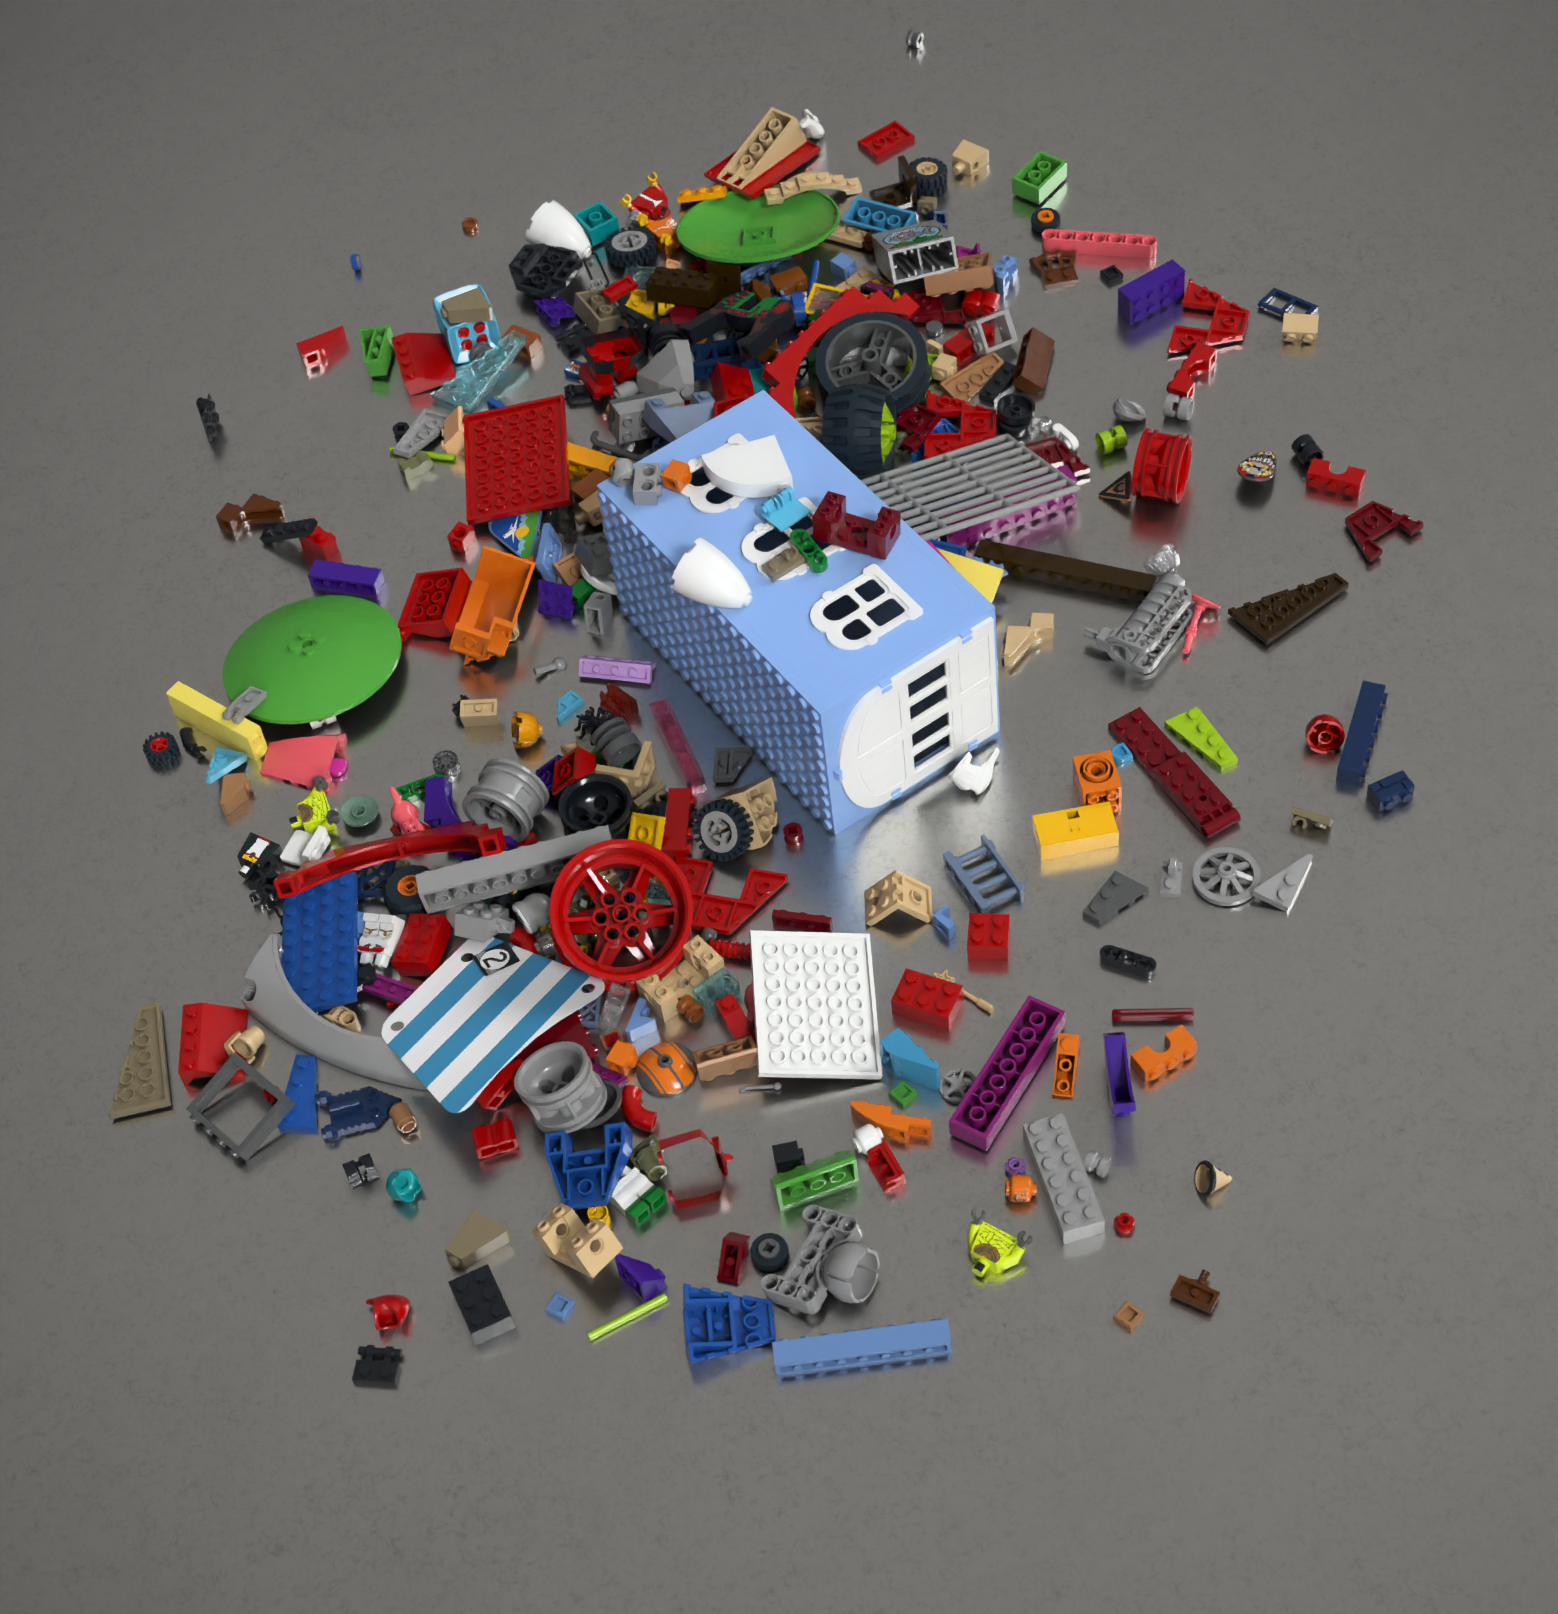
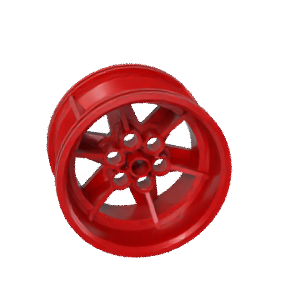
(646, 863)

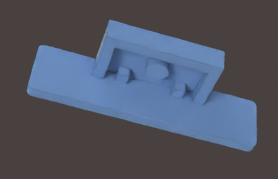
(758, 268)

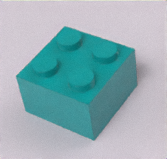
(597, 222)

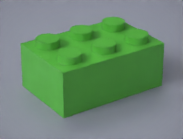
(1039, 177)

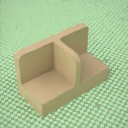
(479, 712)

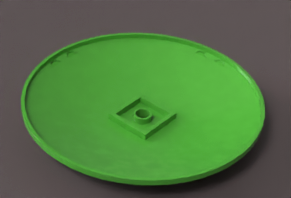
(751, 231)
(314, 658)

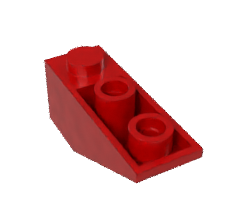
(320, 346)

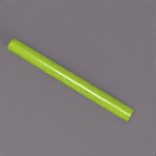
(433, 455)
(627, 1316)

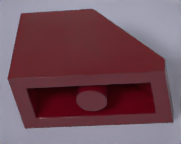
(733, 1257)

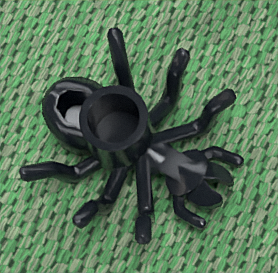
(592, 721)

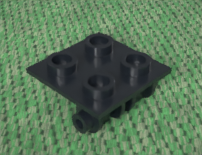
(208, 415)

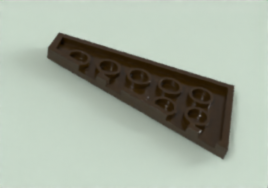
(1286, 608)

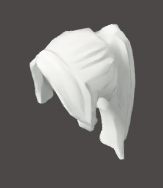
(810, 125)
(974, 777)

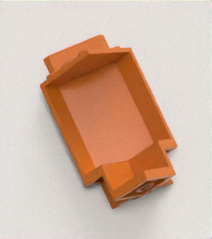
(492, 605)

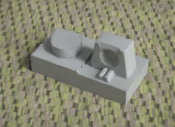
(1171, 879)

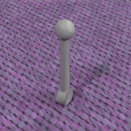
(742, 1087)

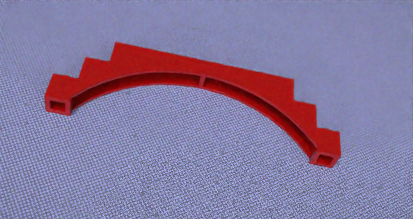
(784, 369)
(340, 861)

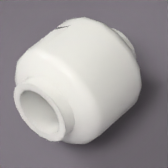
(866, 1138)

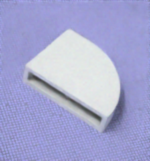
(749, 468)

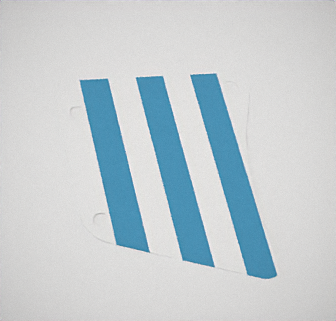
(472, 1025)

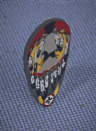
(1258, 466)

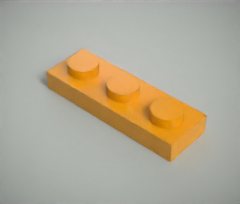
(702, 193)

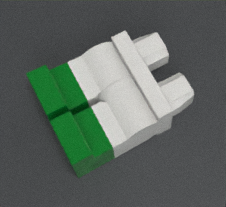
(636, 1195)

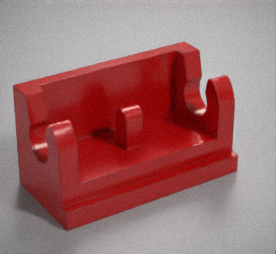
(885, 1167)

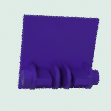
(554, 309)
(555, 599)

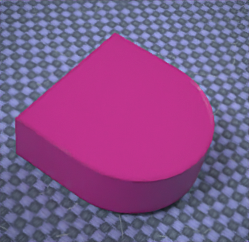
(338, 767)

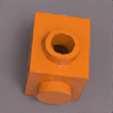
(676, 476)
(622, 1057)

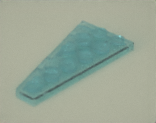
(480, 375)

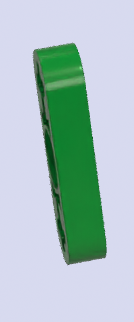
(808, 542)
(415, 796)

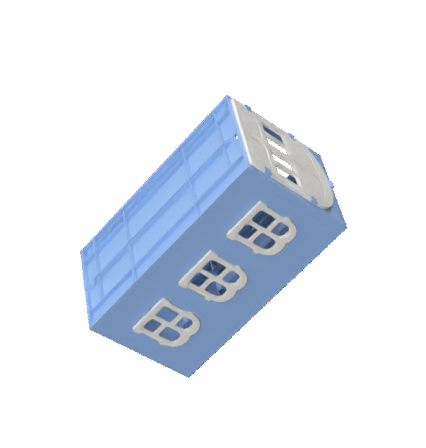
(778, 671)

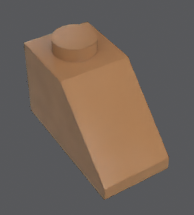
(234, 791)

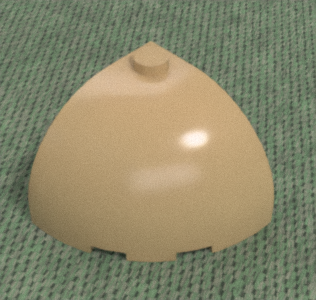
(758, 801)

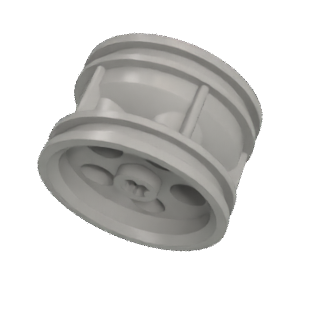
(560, 1087)

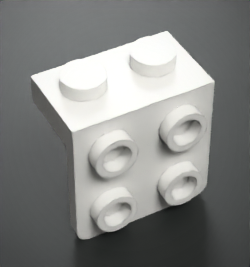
(305, 846)

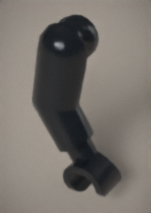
(185, 735)

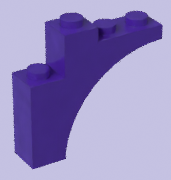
(1118, 1075)

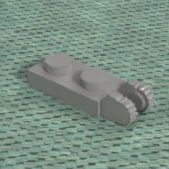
(244, 704)

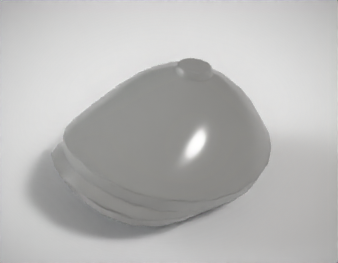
(1128, 411)

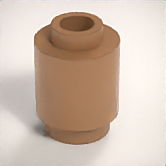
(402, 1117)

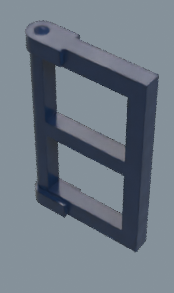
(1292, 300)

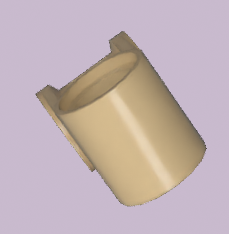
(343, 1018)

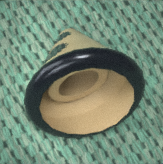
(1209, 1178)

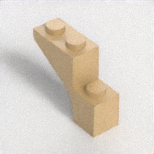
(1021, 637)

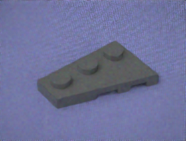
(1113, 896)

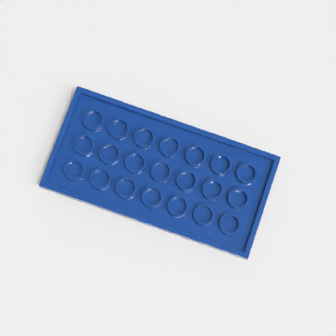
(322, 943)

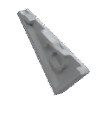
(1283, 886)

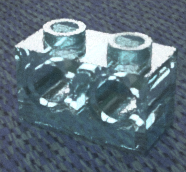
(715, 989)

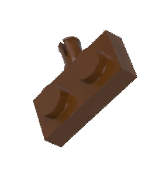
(1196, 1292)

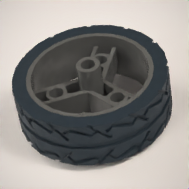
(881, 332)

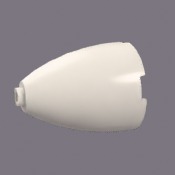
(558, 228)
(711, 578)

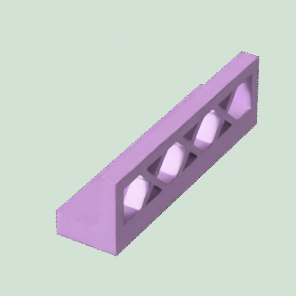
(616, 668)

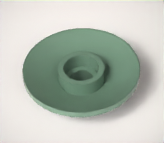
(358, 805)

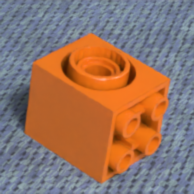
(1097, 779)

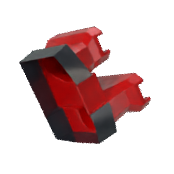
(608, 357)

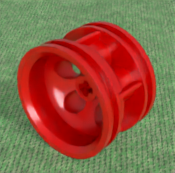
(1162, 465)

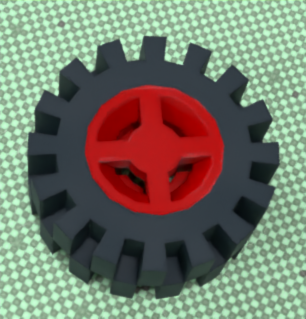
(161, 749)

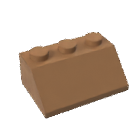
(725, 1058)

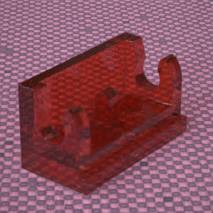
(619, 702)

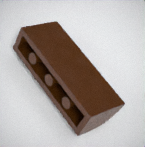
(1033, 361)

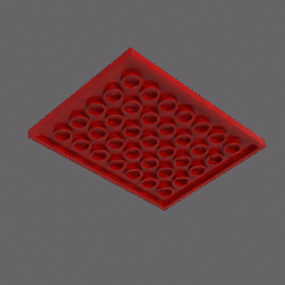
(516, 460)

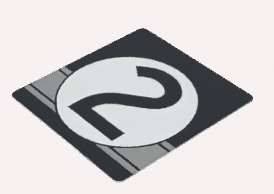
(496, 958)

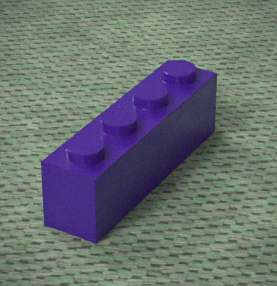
(346, 577)

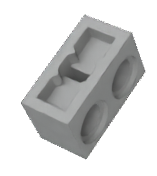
(647, 484)

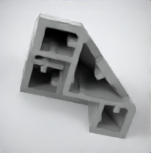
(669, 369)

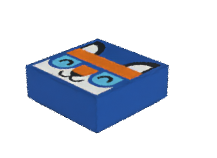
(573, 368)

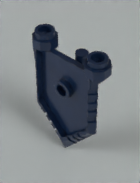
(354, 1110)

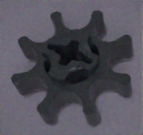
(265, 887)

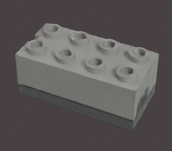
(627, 412)

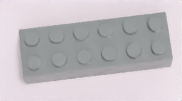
(1063, 1178)

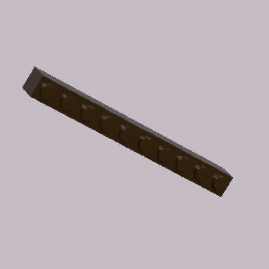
(1068, 571)

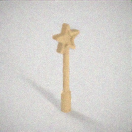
(979, 1002)

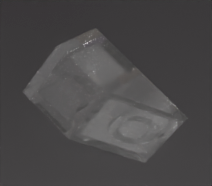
(613, 1007)

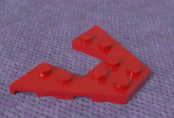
(1226, 325)
(976, 424)
(721, 912)

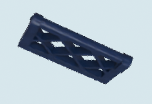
(372, 892)

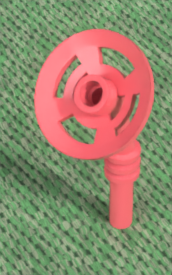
(1191, 629)

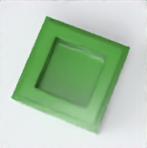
(903, 1094)

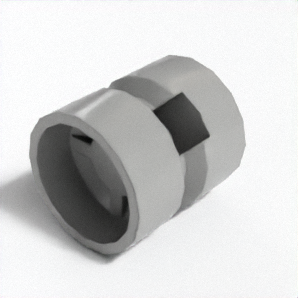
(1184, 407)

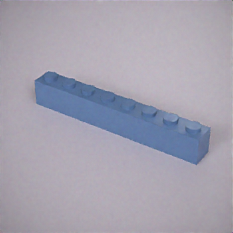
(862, 1346)

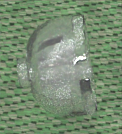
(1163, 562)

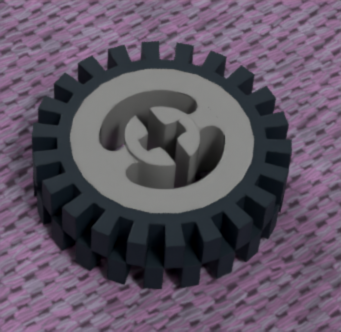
(619, 251)
(718, 816)

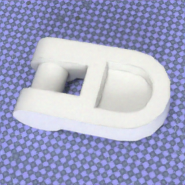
(1065, 436)

